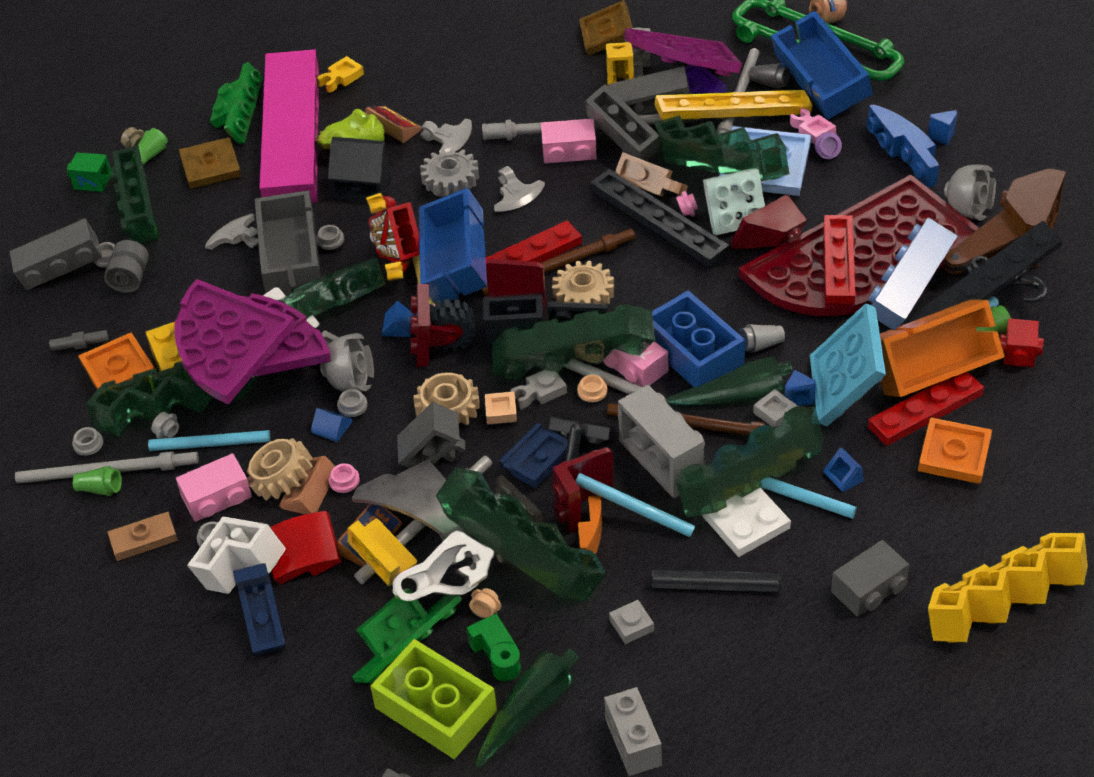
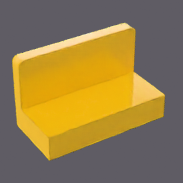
(380, 549)

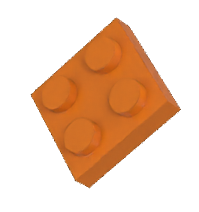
(115, 361)
(955, 450)

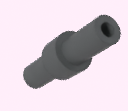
(79, 340)

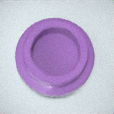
(828, 145)

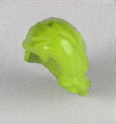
(356, 126)

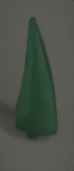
(743, 384)
(534, 693)

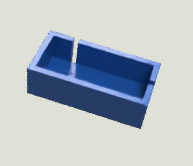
(822, 65)
(452, 246)

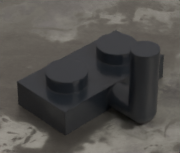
(574, 428)

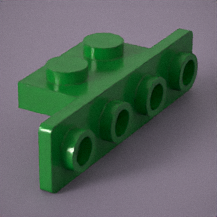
(237, 103)
(394, 629)

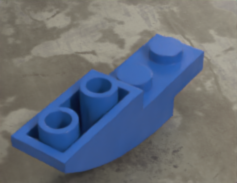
(905, 139)

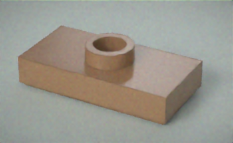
(142, 536)

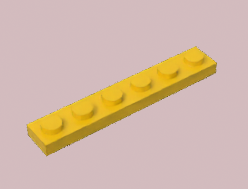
(732, 104)

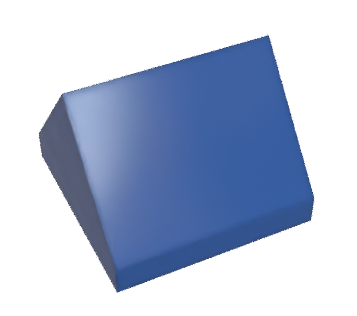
(942, 126)
(397, 321)
(800, 389)
(329, 424)
(844, 471)

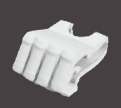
(450, 551)

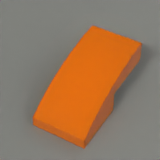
(591, 531)

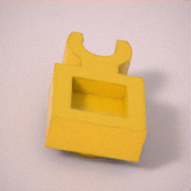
(341, 72)

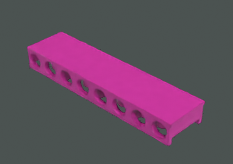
(290, 124)

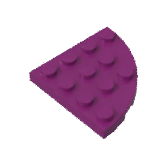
(685, 49)
(226, 338)
(301, 346)

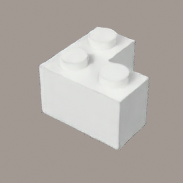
(231, 547)

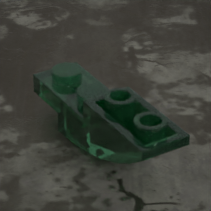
(336, 288)

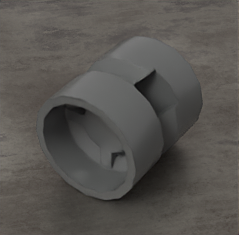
(126, 266)

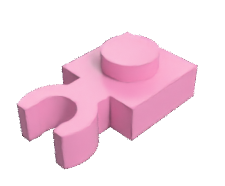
(811, 125)

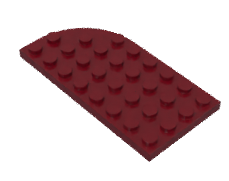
(795, 271)

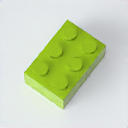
(434, 698)

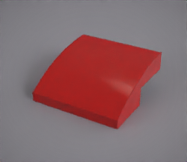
(308, 546)

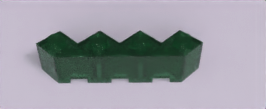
(723, 152)
(586, 337)
(147, 397)
(741, 468)
(527, 544)

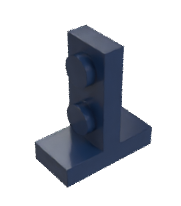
(259, 609)

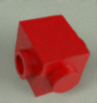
(1021, 343)

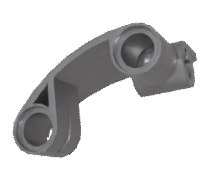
(412, 494)

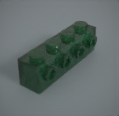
(134, 195)

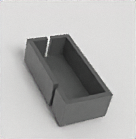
(287, 241)

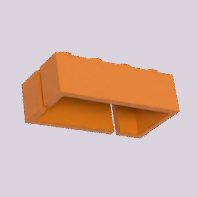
(938, 347)

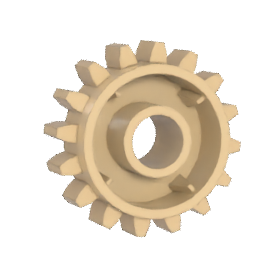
(583, 284)
(451, 392)
(278, 467)

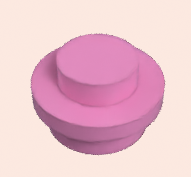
(687, 204)
(344, 478)

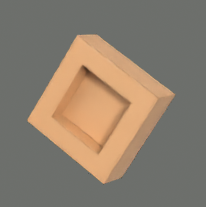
(500, 408)

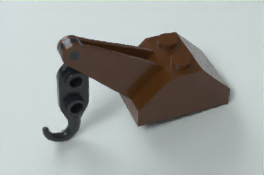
(1025, 205)

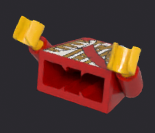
(393, 233)

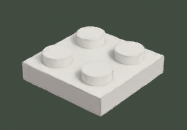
(748, 521)

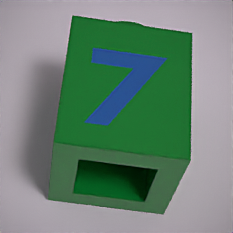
(89, 172)

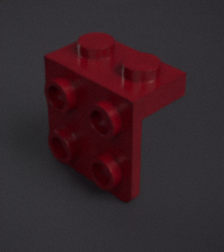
(515, 277)
(568, 494)

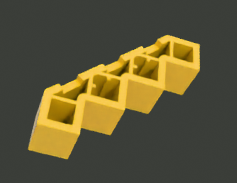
(1020, 578)

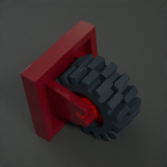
(438, 325)

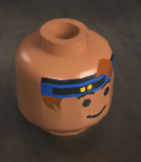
(829, 10)

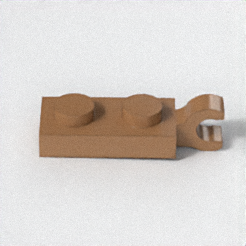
(648, 175)

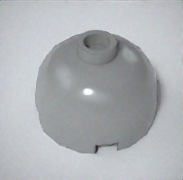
(971, 191)
(349, 363)

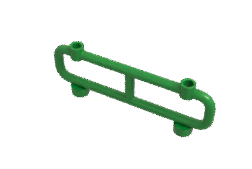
(749, 30)

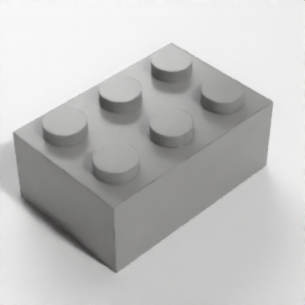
(658, 437)

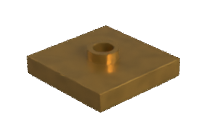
(605, 27)
(210, 163)

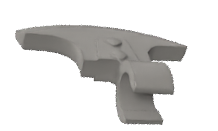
(448, 135)
(515, 192)
(234, 233)

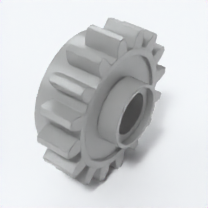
(449, 172)

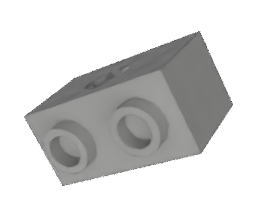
(633, 731)

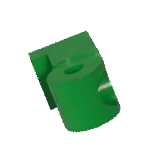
(498, 646)

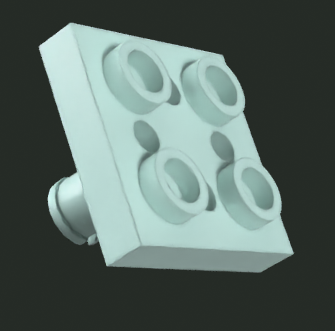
(719, 193)

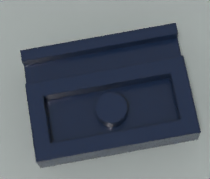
(535, 455)

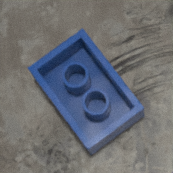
(697, 340)

